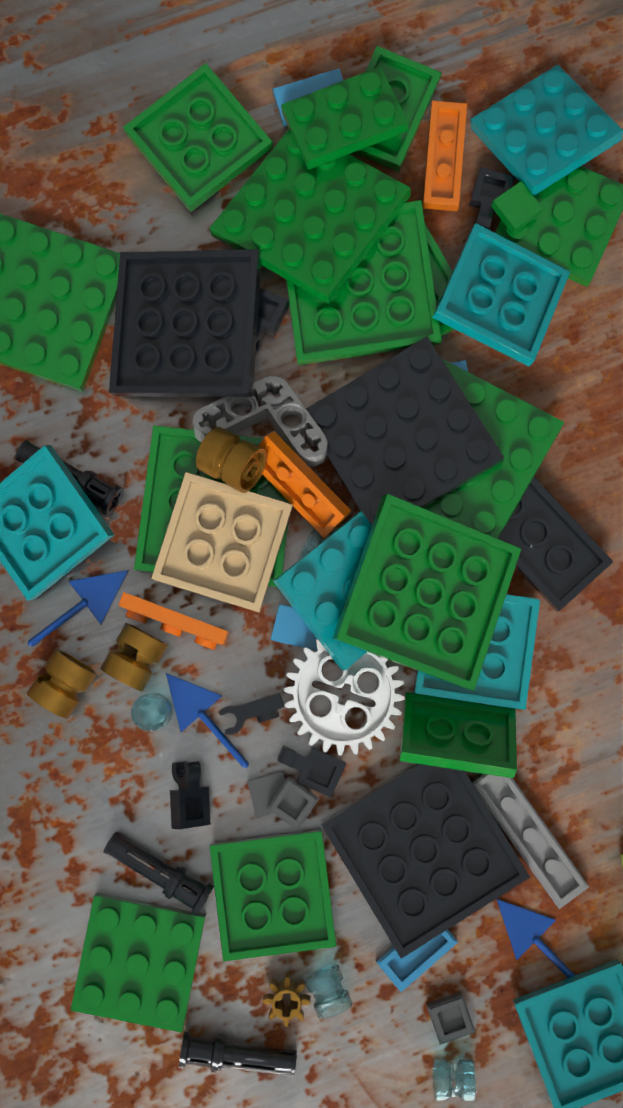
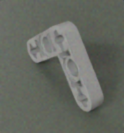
(272, 409)

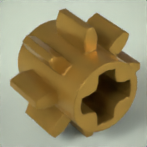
(282, 1011)

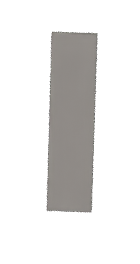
(531, 838)

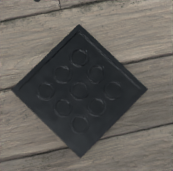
(186, 323)
(404, 432)
(424, 853)

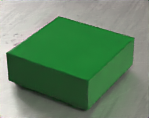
(517, 207)

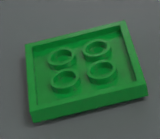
(198, 137)
(574, 222)
(272, 895)
(138, 962)

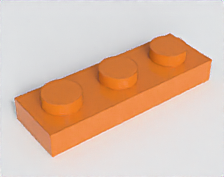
(444, 156)
(302, 486)
(173, 622)

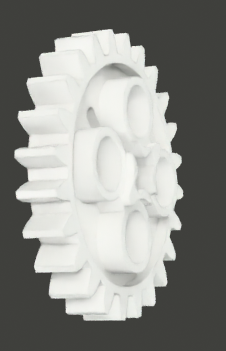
(332, 726)

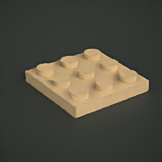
(222, 542)

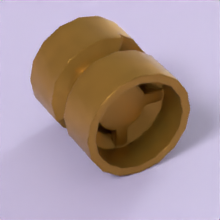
(229, 458)
(131, 670)
(61, 684)

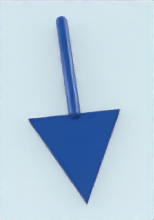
(96, 594)
(192, 702)
(525, 928)

